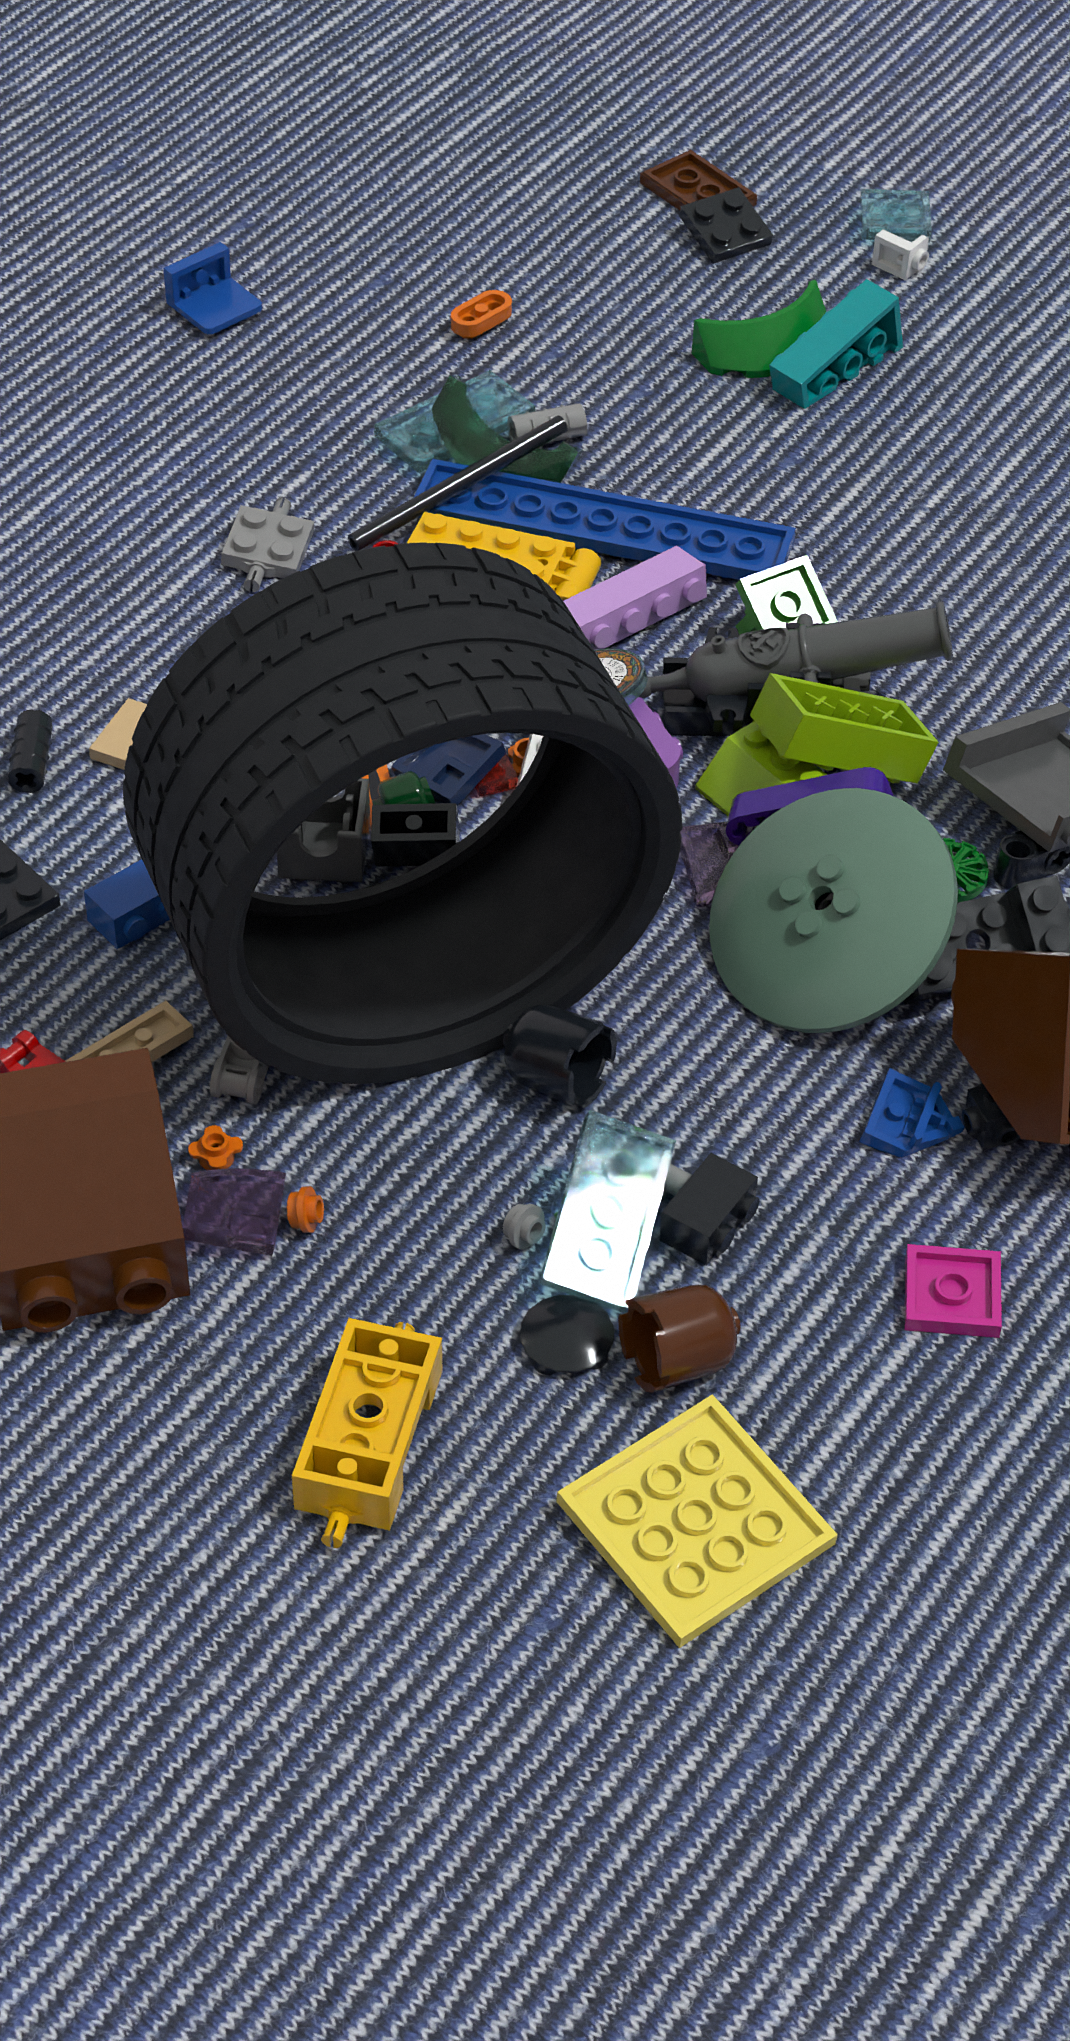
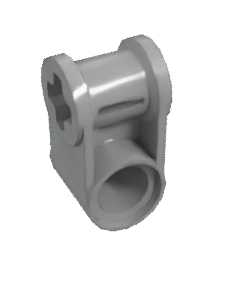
(237, 1074)

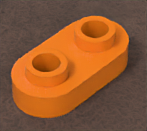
(481, 313)

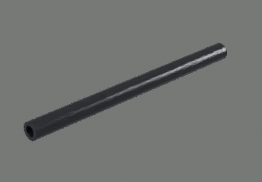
(457, 483)

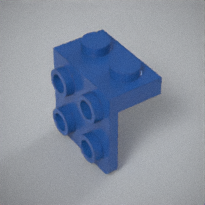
(205, 292)

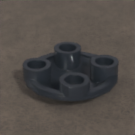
(567, 1335)

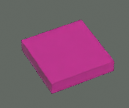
(953, 1291)

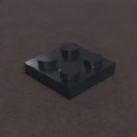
(725, 225)

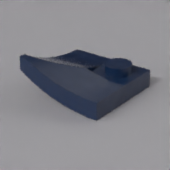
(453, 766)

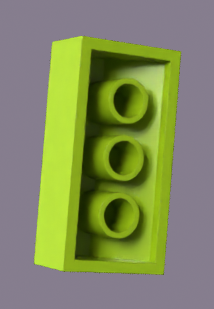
(746, 764)

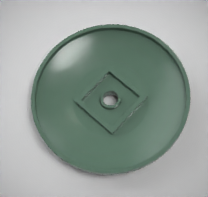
(865, 949)

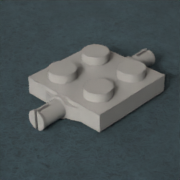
(267, 543)

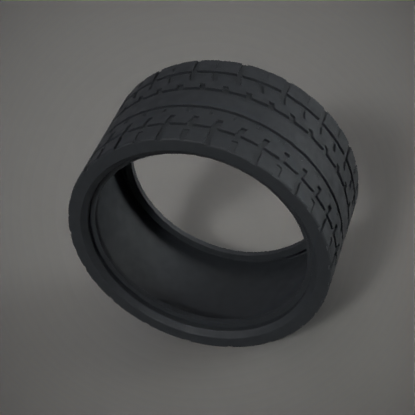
(324, 688)

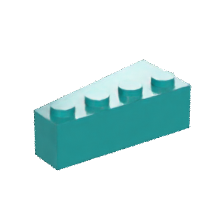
(839, 345)

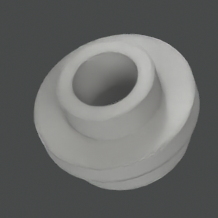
(524, 1225)

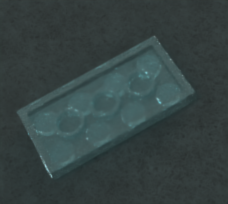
(415, 434)
(607, 1211)

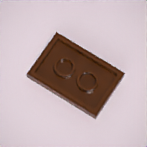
(689, 180)

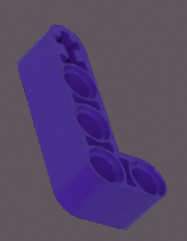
(755, 806)

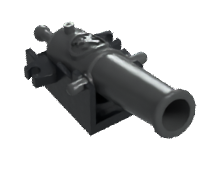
(724, 677)

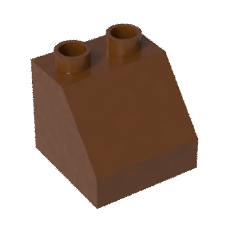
(1016, 1034)
(86, 1194)

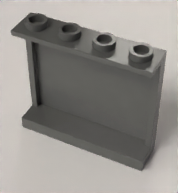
(1021, 771)

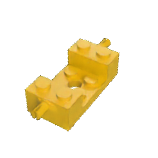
(356, 1463)

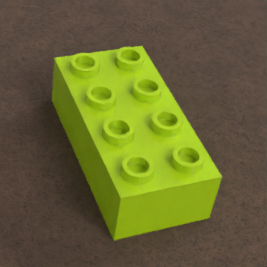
(842, 728)

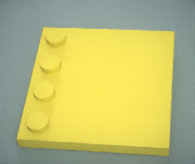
(696, 1520)

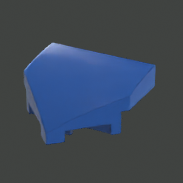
(908, 1117)

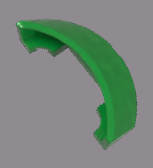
(755, 342)

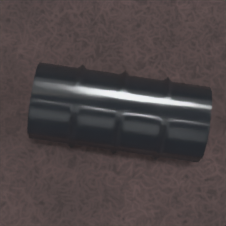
(30, 751)

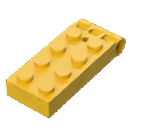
(549, 558)

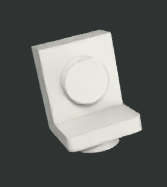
(900, 255)

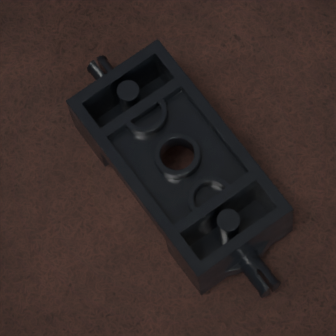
(1022, 919)

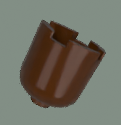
(678, 1335)

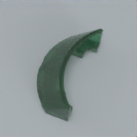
(472, 439)

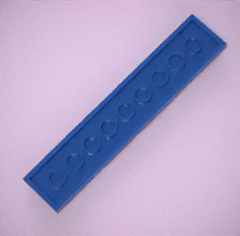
(614, 522)

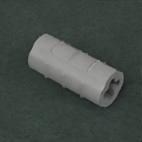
(572, 414)

